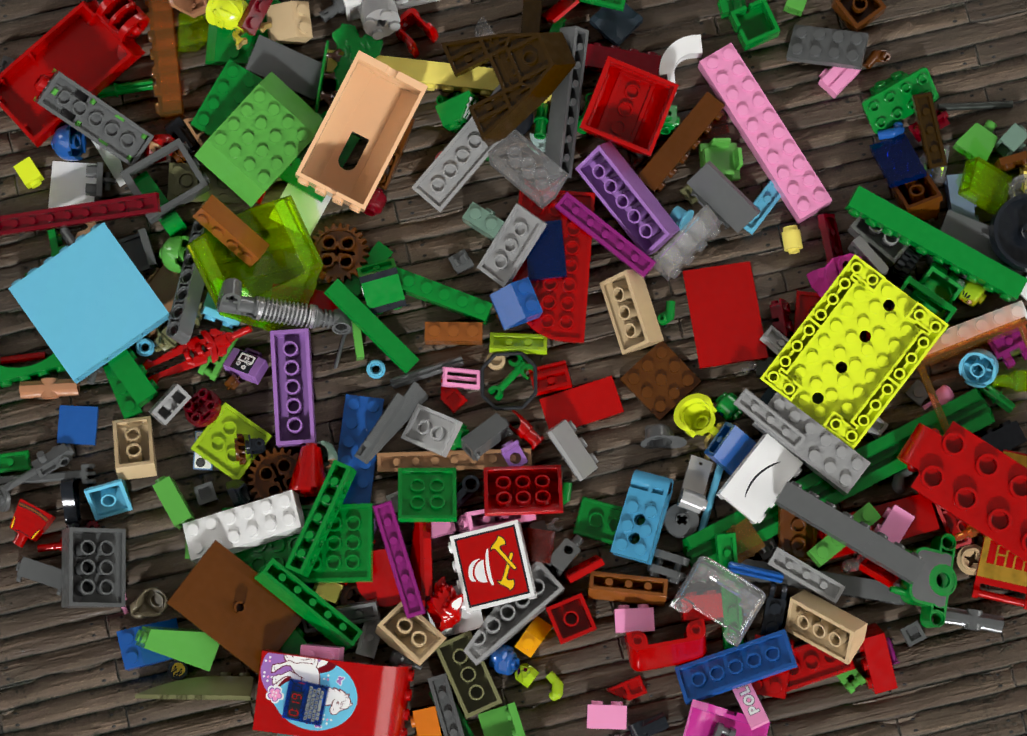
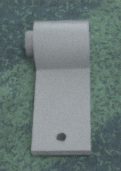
(694, 485)

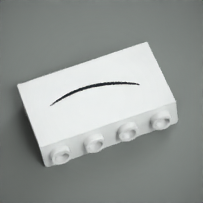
(760, 478)

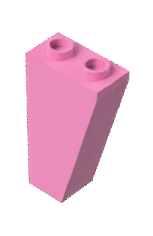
(477, 520)

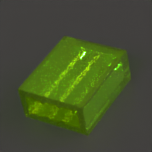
(984, 185)

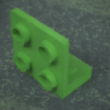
(501, 721)

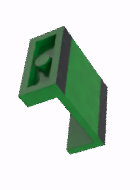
(381, 286)

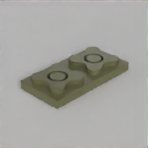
(183, 179)

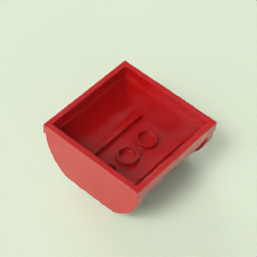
(628, 107)

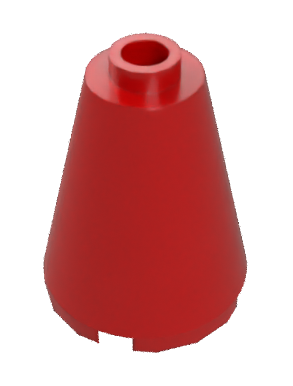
(308, 472)

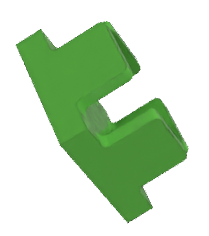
(723, 155)

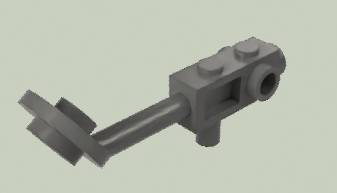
(43, 465)

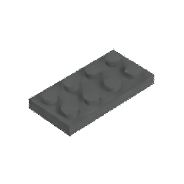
(827, 47)

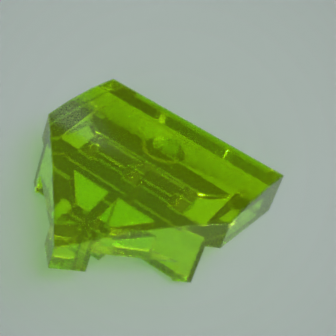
(191, 33)

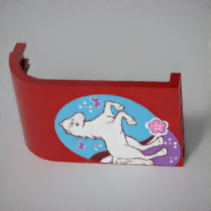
(359, 701)

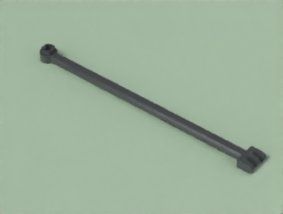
(58, 476)

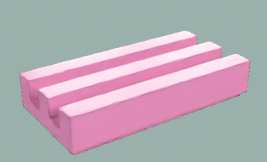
(445, 377)

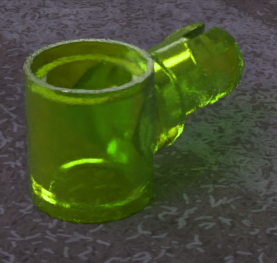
(1015, 380)

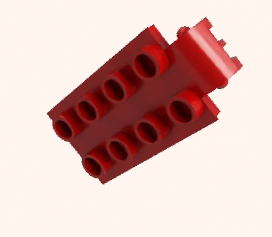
(87, 46)
(971, 483)

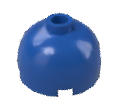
(68, 143)

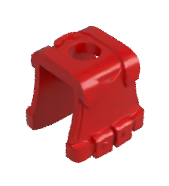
(411, 17)

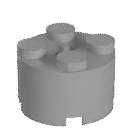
(379, 18)

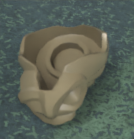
(149, 604)

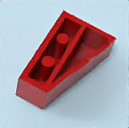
(877, 661)

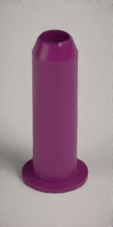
(892, 653)

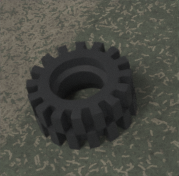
(905, 264)

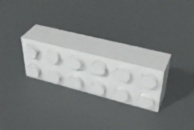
(246, 525)

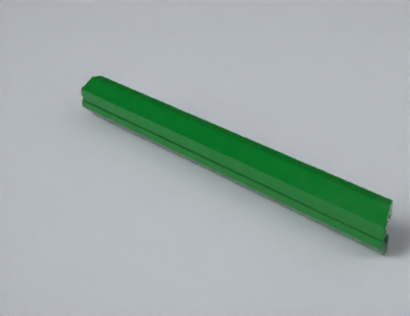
(966, 410)

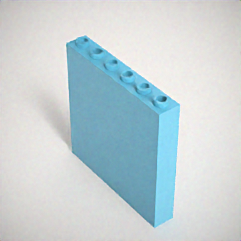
(89, 302)

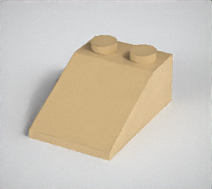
(134, 448)
(411, 637)

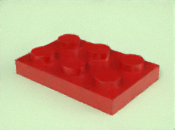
(774, 685)

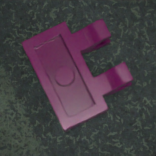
(1007, 344)

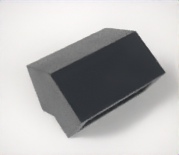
(238, 492)

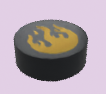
(178, 670)

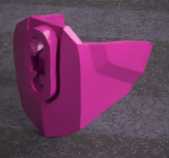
(823, 277)

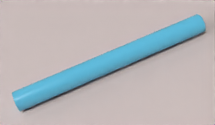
(711, 497)

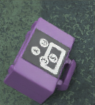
(247, 364)

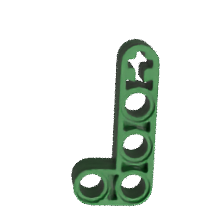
(172, 222)

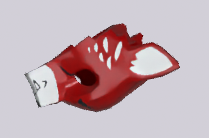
(445, 607)

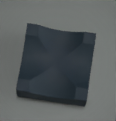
(616, 24)

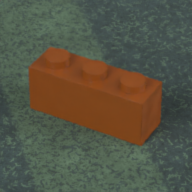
(453, 333)

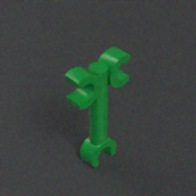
(519, 367)

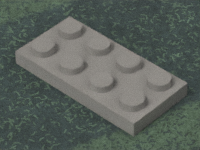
(511, 245)

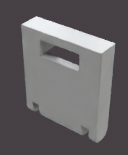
(860, 247)

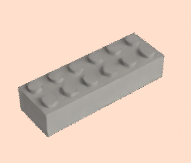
(821, 450)

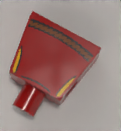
(29, 522)

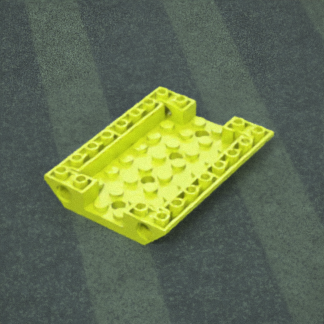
(873, 367)

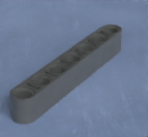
(187, 295)

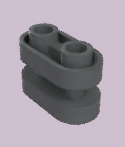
(674, 576)

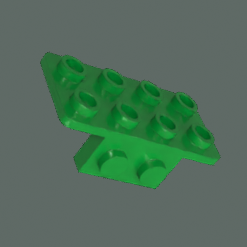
(892, 97)

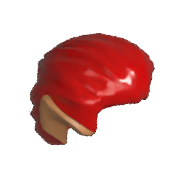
(157, 143)

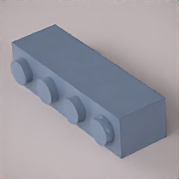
(956, 202)

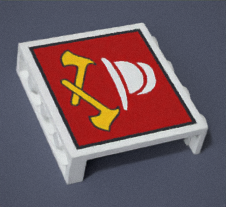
(492, 566)

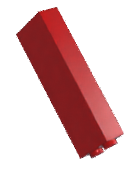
(917, 505)

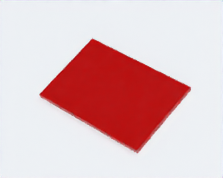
(724, 314)

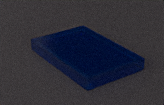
(898, 160)
(548, 254)

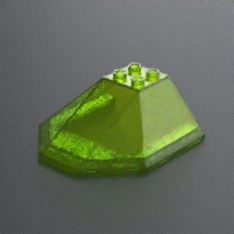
(283, 272)

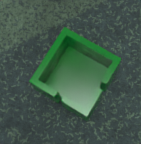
(755, 26)
(941, 284)

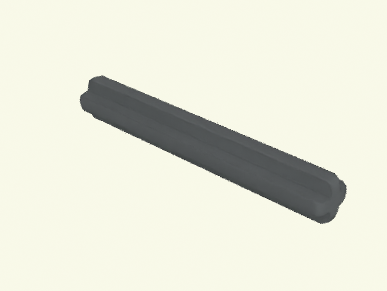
(425, 372)

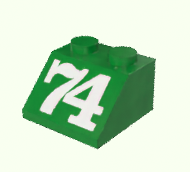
(455, 111)

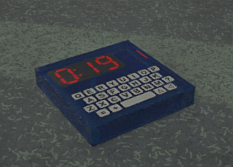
(305, 702)

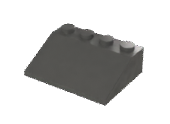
(93, 567)

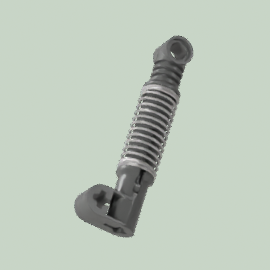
(258, 308)

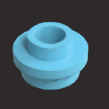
(139, 345)
(371, 365)

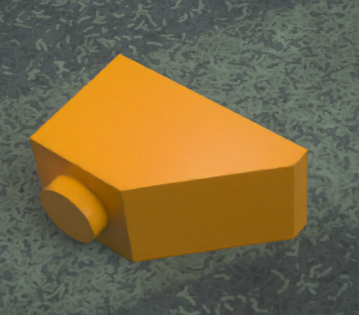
(533, 637)

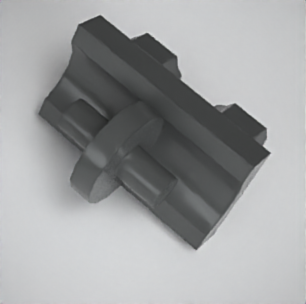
(96, 171)

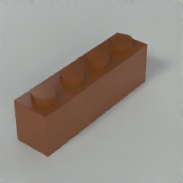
(231, 230)
(627, 588)

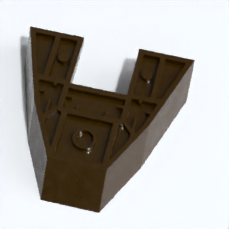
(527, 71)

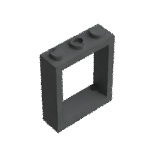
(182, 199)

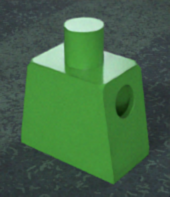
(977, 141)

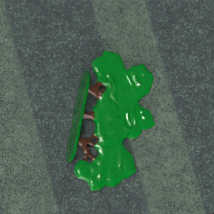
(350, 43)

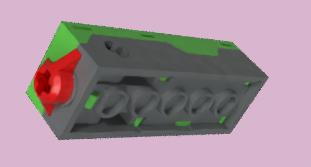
(91, 116)

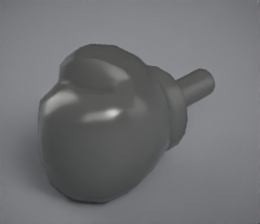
(398, 659)

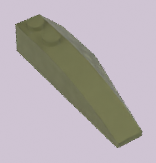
(206, 688)

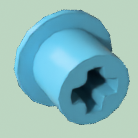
(681, 216)

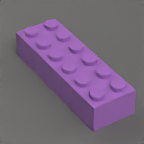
(627, 198)
(293, 387)

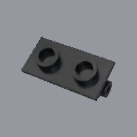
(254, 446)

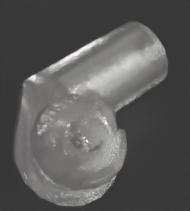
(852, 564)

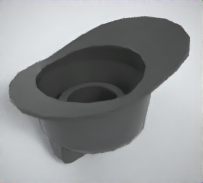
(661, 437)

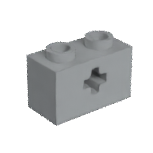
(169, 404)

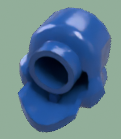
(504, 660)

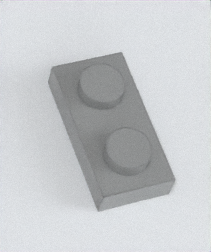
(368, 640)

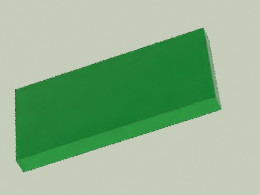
(599, 521)

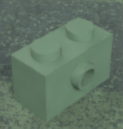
(1011, 141)
(483, 220)

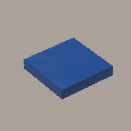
(77, 425)

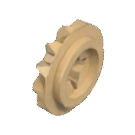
(963, 563)

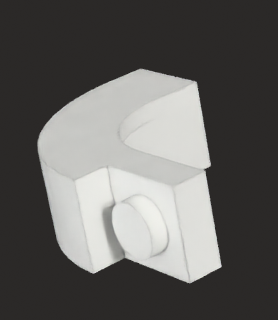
(682, 49)

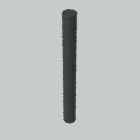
(974, 105)

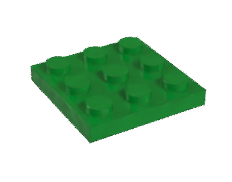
(427, 495)

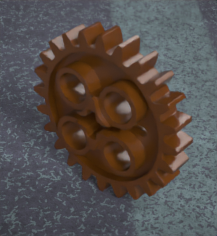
(341, 237)
(262, 485)

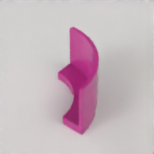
(704, 717)

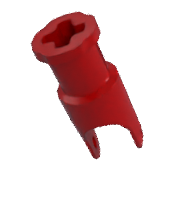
(526, 431)

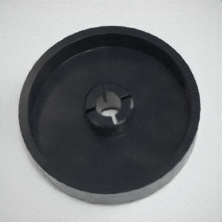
(1008, 233)

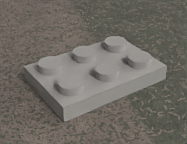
(432, 430)

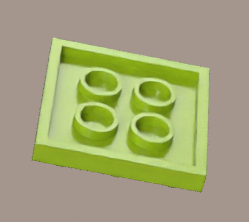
(218, 445)

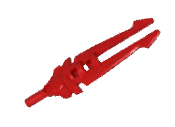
(215, 343)

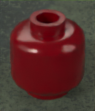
(376, 203)

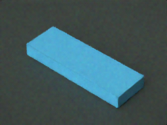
(764, 202)

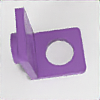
(513, 447)

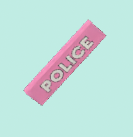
(751, 706)

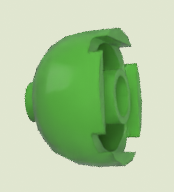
(173, 252)

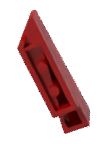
(422, 559)

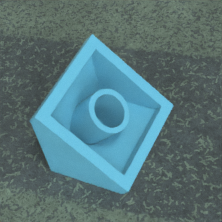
(109, 499)

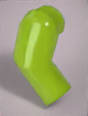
(557, 686)

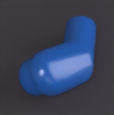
(893, 132)

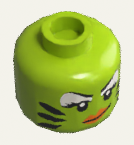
(972, 294)

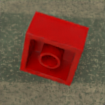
(571, 619)

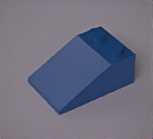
(136, 656)

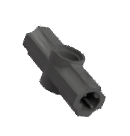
(974, 620)

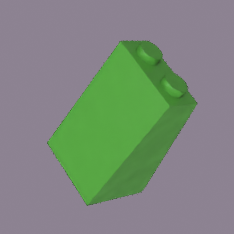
(181, 644)

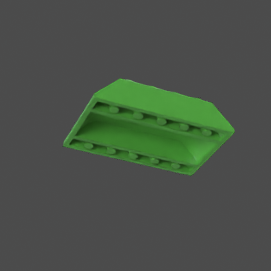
(260, 139)

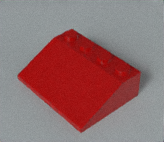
(523, 490)

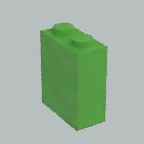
(173, 501)

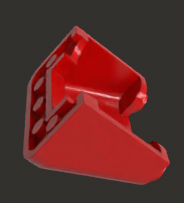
(668, 653)

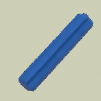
(755, 572)

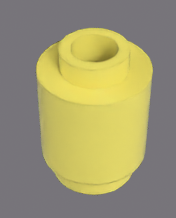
(792, 239)

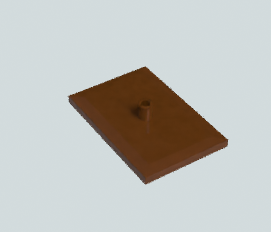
(234, 606)

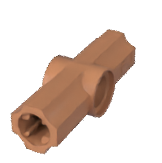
(48, 388)

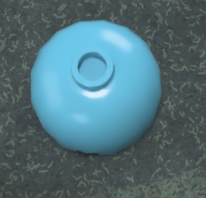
(979, 368)

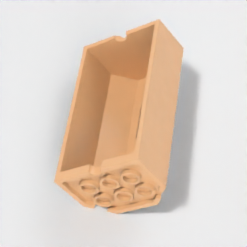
(375, 105)

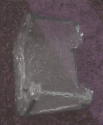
(720, 597)

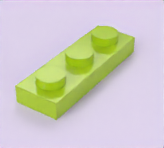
(518, 342)

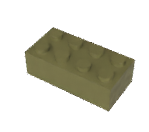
(470, 682)

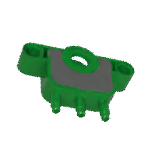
(925, 590)

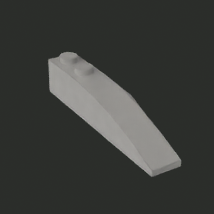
(511, 617)

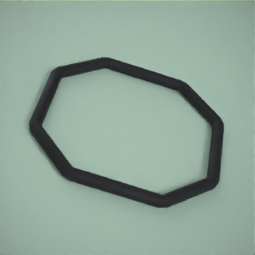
(534, 378)

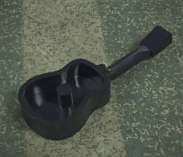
(71, 502)

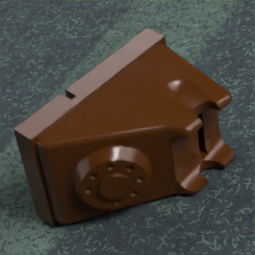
(919, 198)

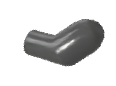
(898, 480)

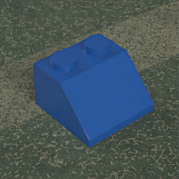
(516, 303)

